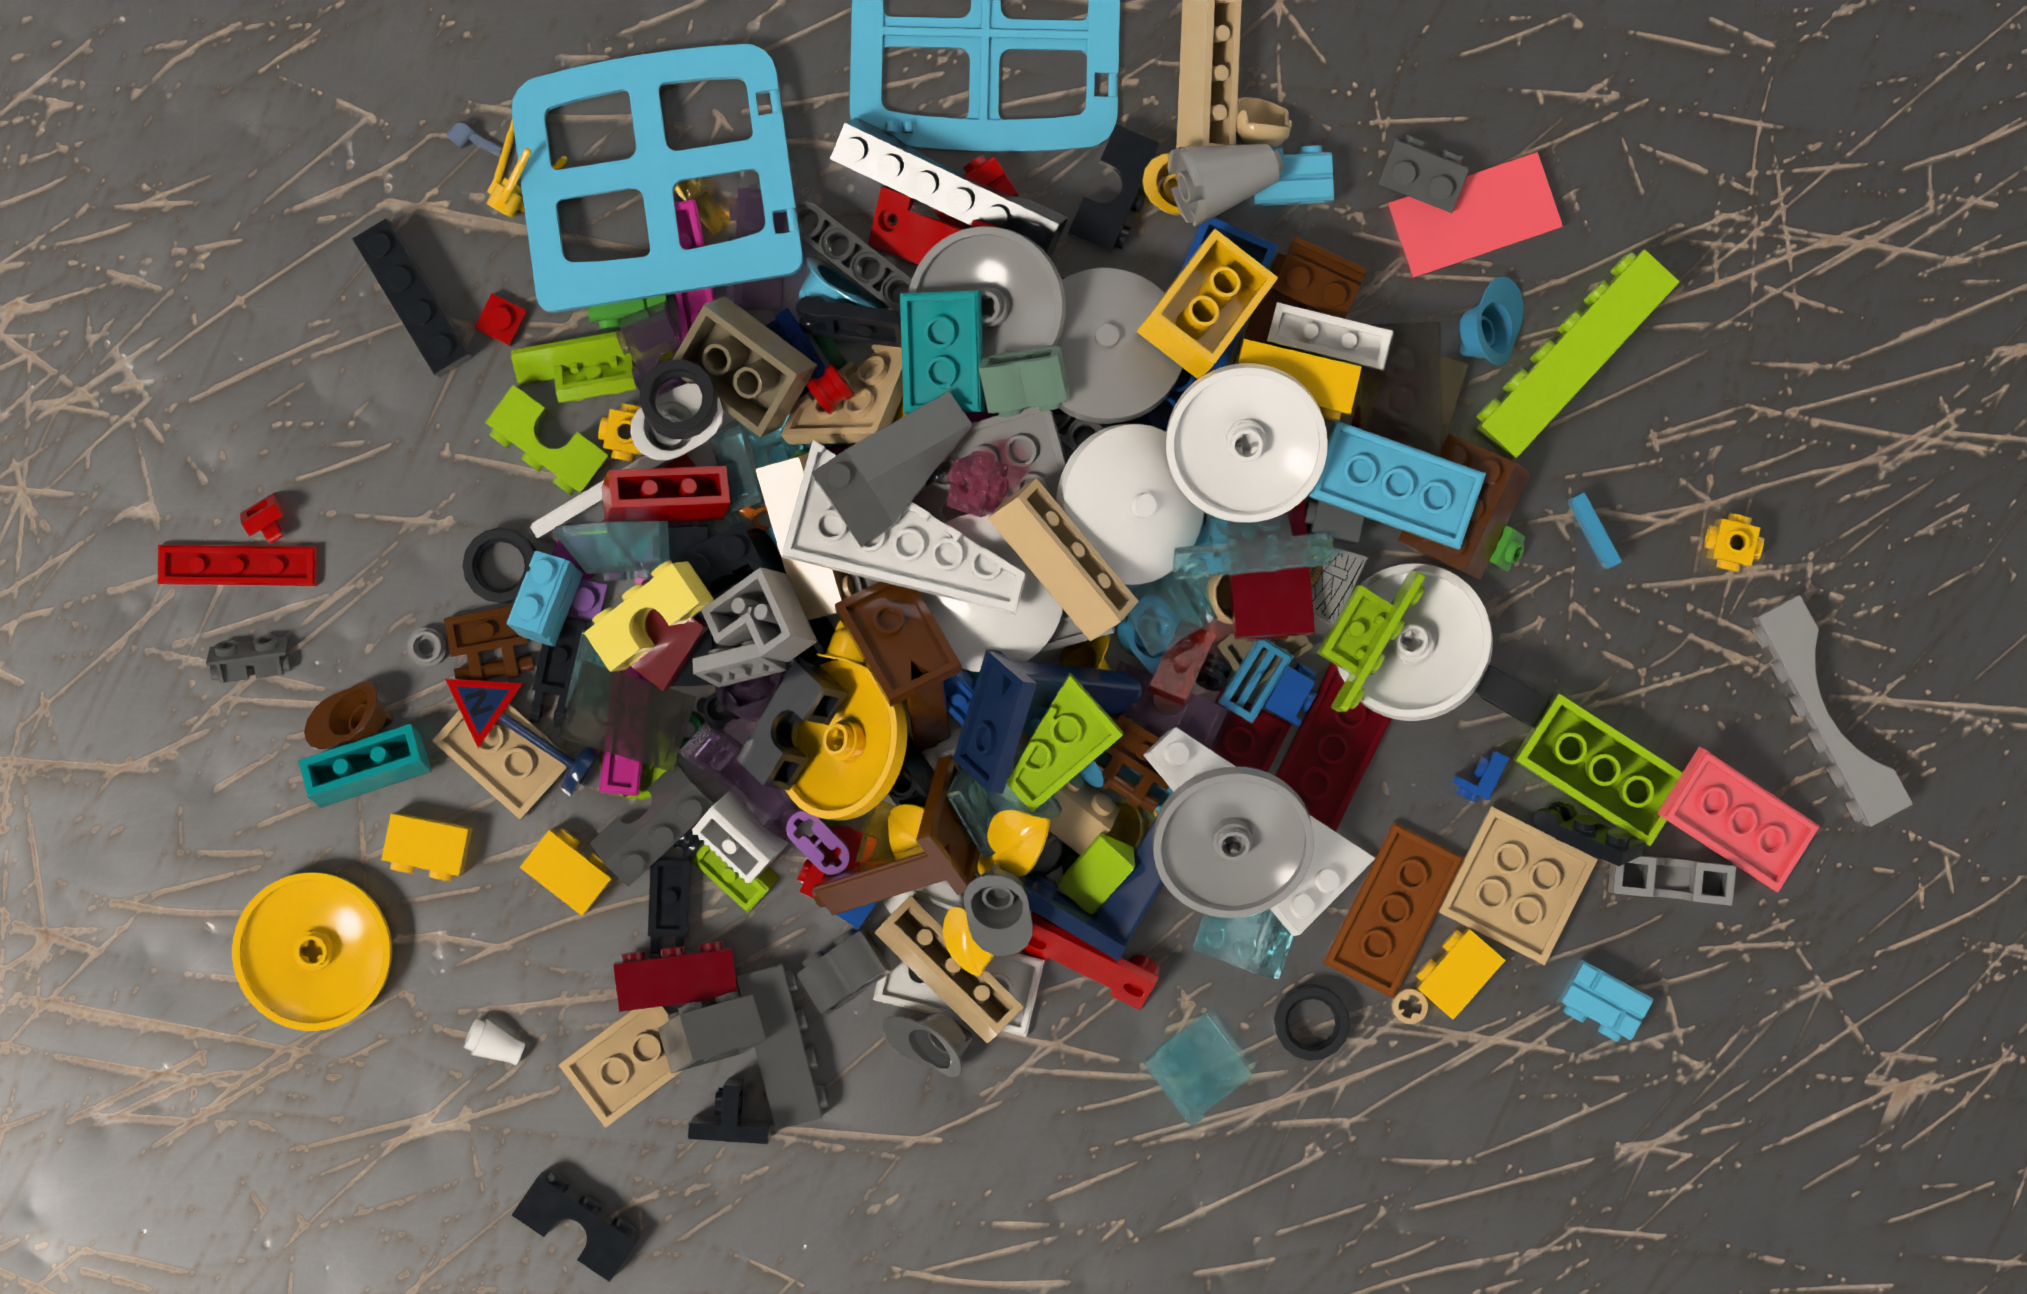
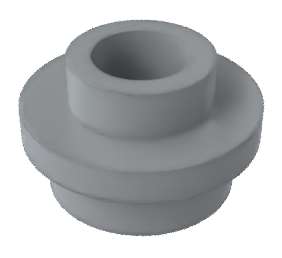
(415, 652)

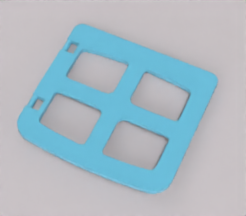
(985, 37)
(655, 173)

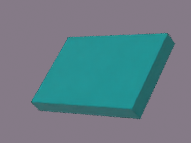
(941, 348)

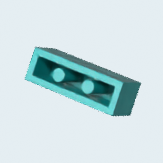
(364, 766)

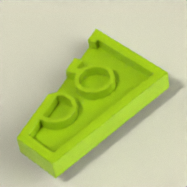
(1063, 744)

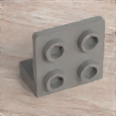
(732, 665)

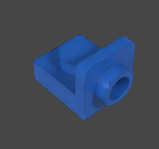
(1488, 771)

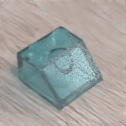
(742, 454)
(617, 547)

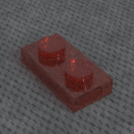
(1182, 666)

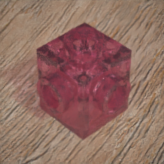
(977, 484)

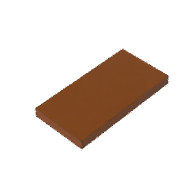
(1393, 910)

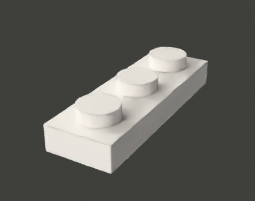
(1330, 336)

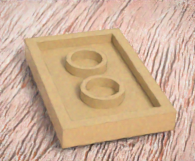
(505, 762)
(621, 1064)

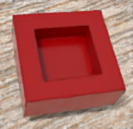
(501, 319)

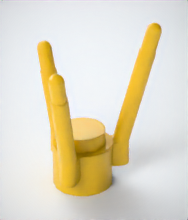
(506, 194)

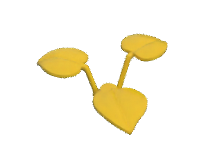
(1017, 845)

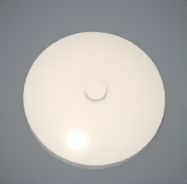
(1246, 442)
(1128, 501)
(975, 628)
(1437, 653)

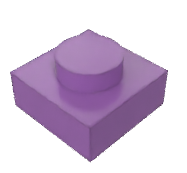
(588, 600)

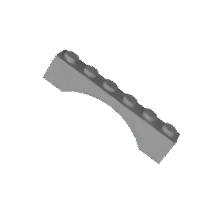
(1792, 639)

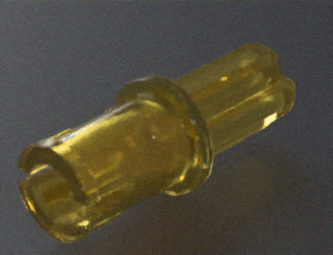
(709, 211)

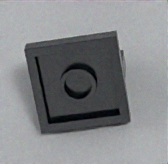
(730, 1125)

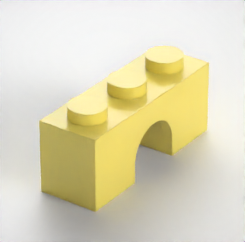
(621, 632)

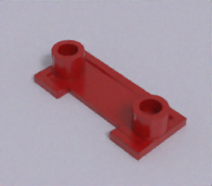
(913, 233)
(1129, 980)

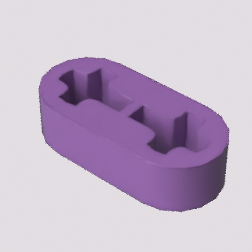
(811, 849)

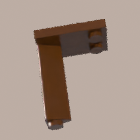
(903, 654)
(943, 855)

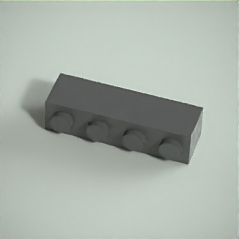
(783, 1056)

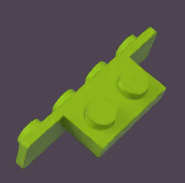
(580, 366)
(1363, 632)

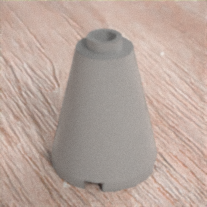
(1220, 177)

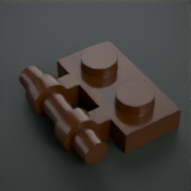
(483, 632)
(1130, 751)

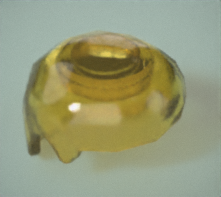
(1131, 824)

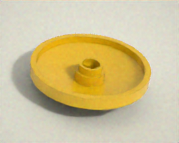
(855, 755)
(312, 951)

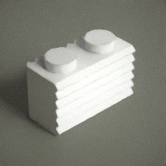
(738, 837)

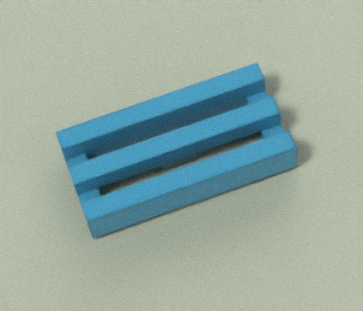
(1594, 531)
(1242, 670)

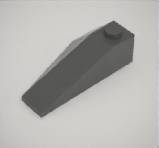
(885, 471)

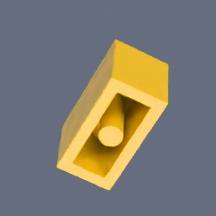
(426, 845)
(568, 870)
(1458, 971)

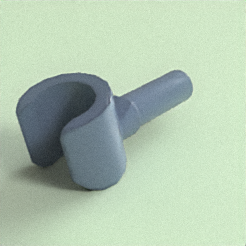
(461, 134)

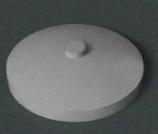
(1017, 282)
(1107, 363)
(1233, 842)

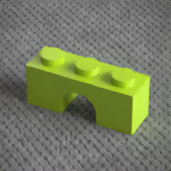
(517, 422)

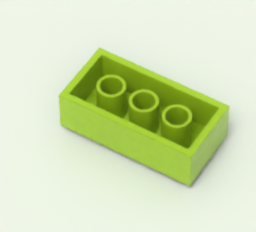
(1599, 768)

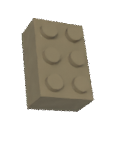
(748, 364)

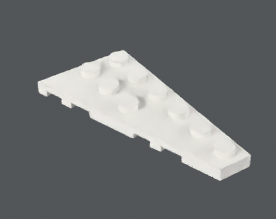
(912, 554)
(1334, 858)

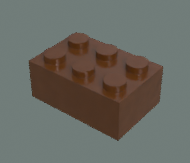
(1491, 513)

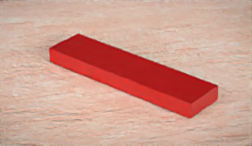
(237, 565)

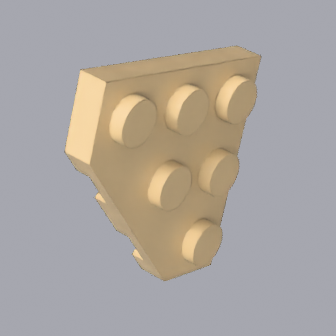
(878, 393)

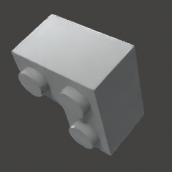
(763, 611)

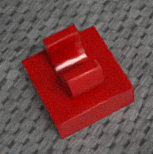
(264, 517)

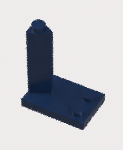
(1002, 703)
(1119, 915)

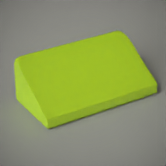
(1098, 872)
(743, 893)

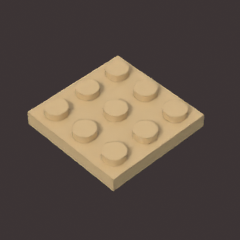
(1517, 885)

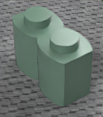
(1024, 380)

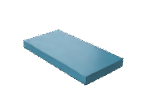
(1398, 485)

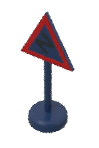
(484, 704)

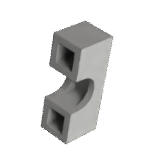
(1674, 879)

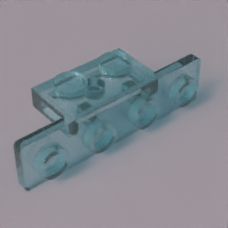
(1251, 548)

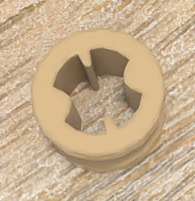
(1415, 1017)

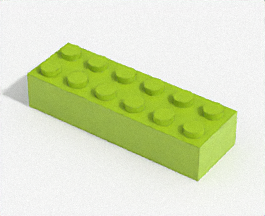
(1576, 355)

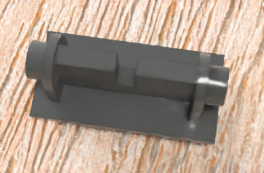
(230, 659)

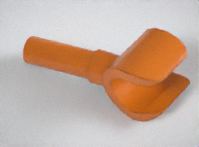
(752, 513)

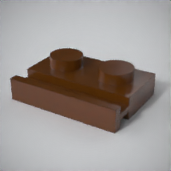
(1319, 279)

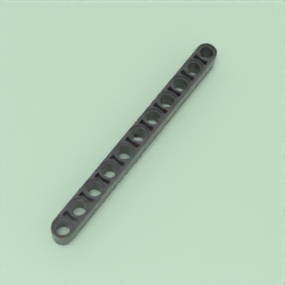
(885, 283)

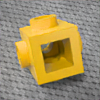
(609, 432)
(1718, 542)

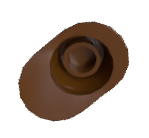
(347, 717)

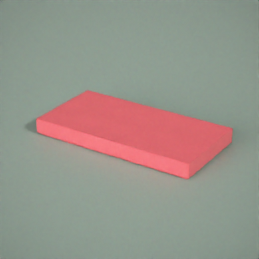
(1490, 214)
(1738, 819)

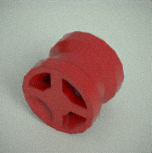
(830, 389)

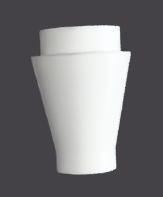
(492, 1042)

